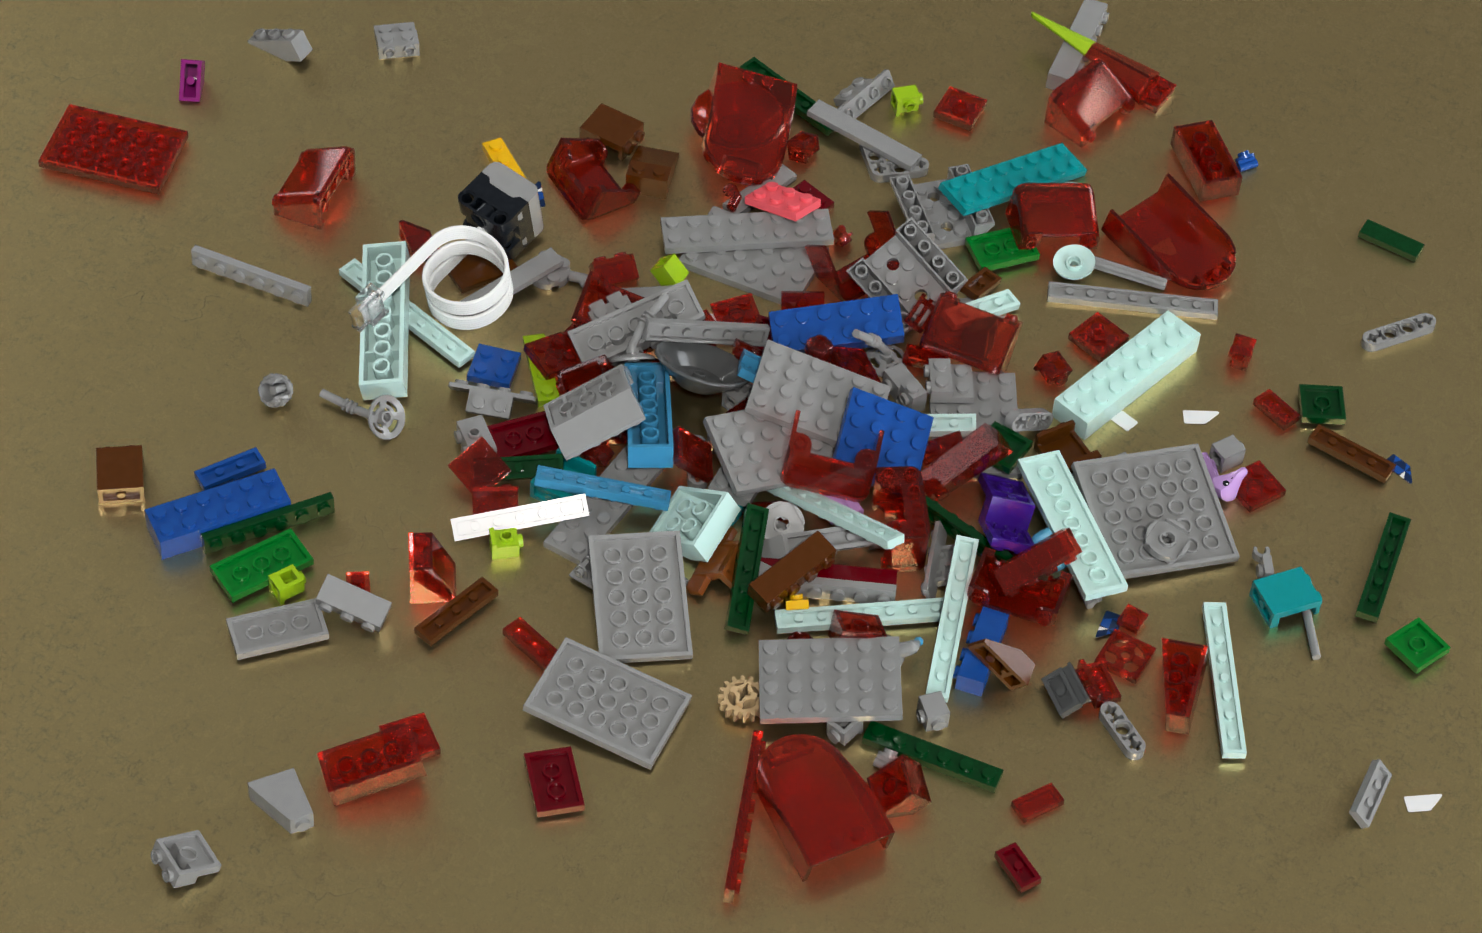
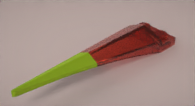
(1142, 82)

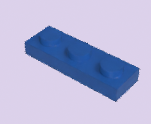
(232, 467)

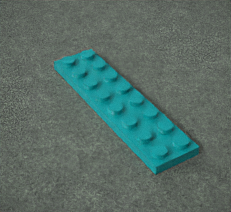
(997, 182)

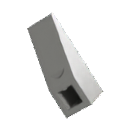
(282, 43)

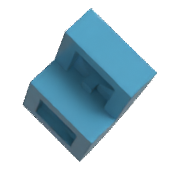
(748, 365)

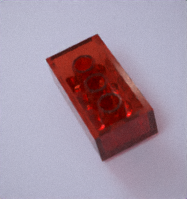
(1206, 160)
(371, 764)

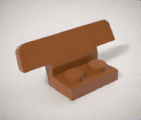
(719, 566)

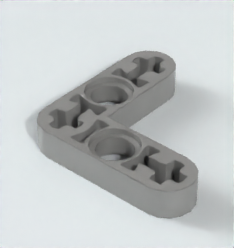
(887, 168)

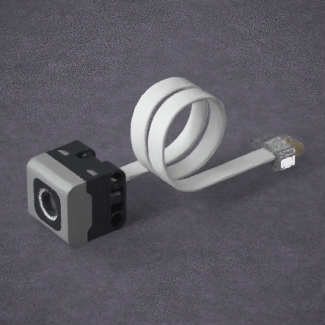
(500, 214)

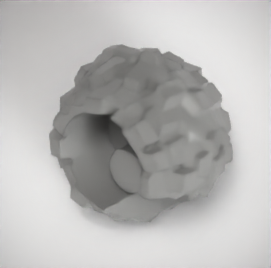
(275, 390)

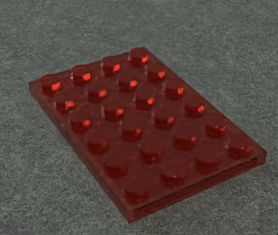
(113, 149)

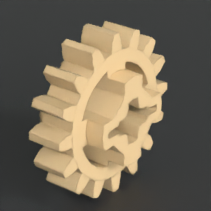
(740, 699)

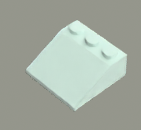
(700, 517)

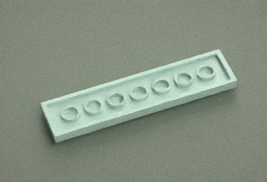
(1065, 507)

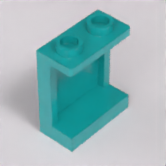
(574, 464)
(1284, 595)

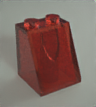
(430, 570)

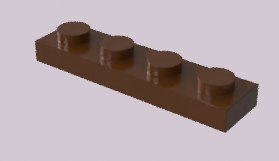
(1351, 453)
(456, 611)

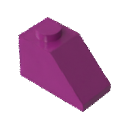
(191, 80)

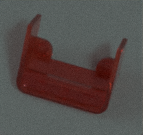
(839, 281)
(826, 474)

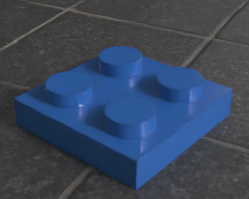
(493, 366)

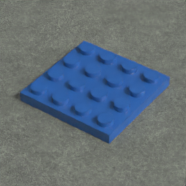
(904, 431)

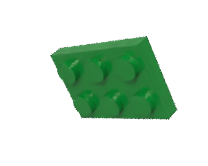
(998, 250)

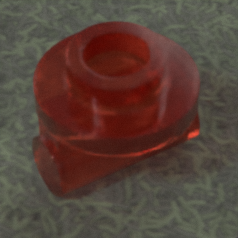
(842, 236)

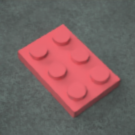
(782, 201)

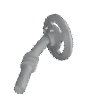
(632, 353)
(886, 353)
(380, 416)

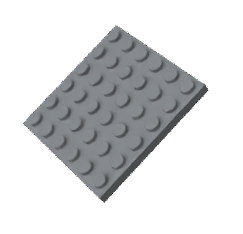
(1149, 486)

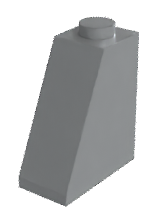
(283, 800)

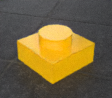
(796, 602)

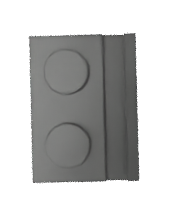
(1066, 690)

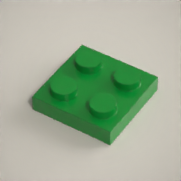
(1417, 645)

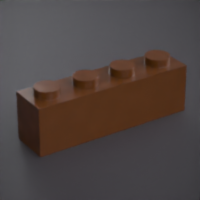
(792, 571)

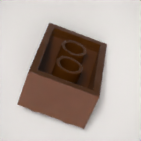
(652, 171)

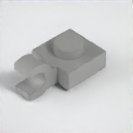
(1265, 565)

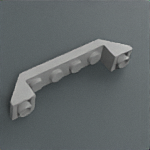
(840, 538)

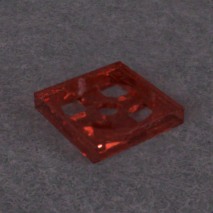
(1117, 668)

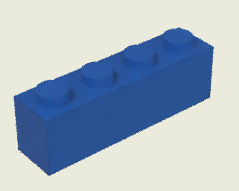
(972, 673)

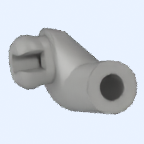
(577, 277)

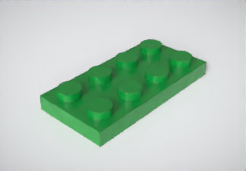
(249, 569)

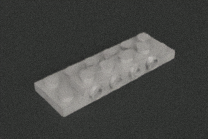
(614, 331)

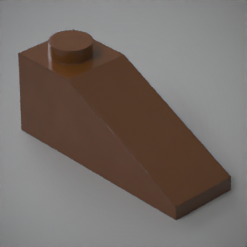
(1005, 662)

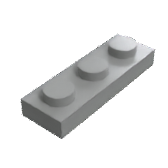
(1370, 793)

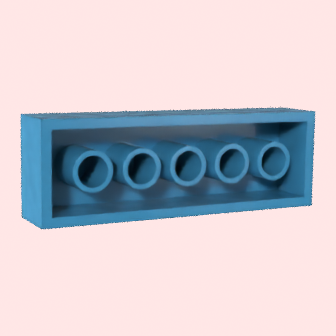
(652, 440)

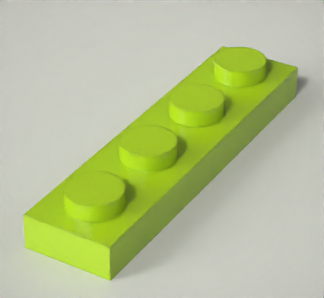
(544, 389)

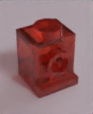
(802, 146)
(1241, 351)
(1053, 368)
(599, 455)

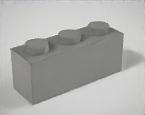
(353, 603)

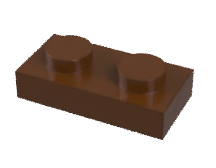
(981, 284)

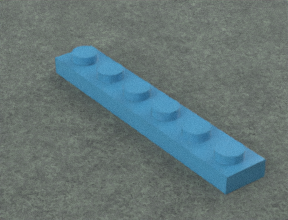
(602, 488)

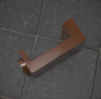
(614, 130)
(1066, 441)
(120, 474)

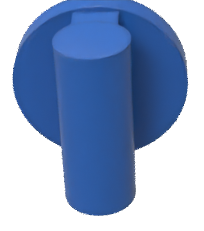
(1246, 161)

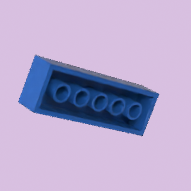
(837, 321)
(179, 523)

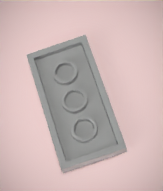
(277, 629)

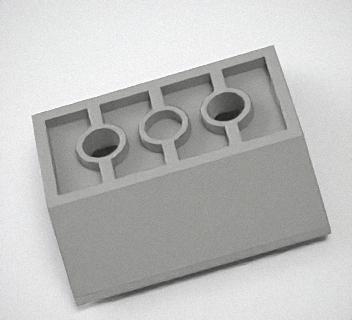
(939, 214)
(920, 269)
(594, 412)

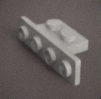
(863, 93)
(490, 401)
(938, 562)

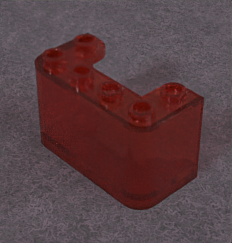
(902, 496)

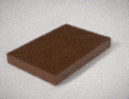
(476, 272)

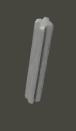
(1130, 273)

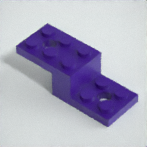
(1006, 513)

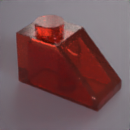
(414, 236)

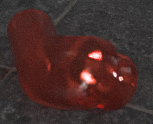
(735, 197)

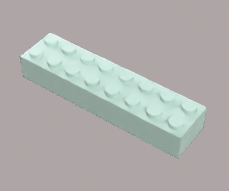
(385, 345)
(1126, 374)

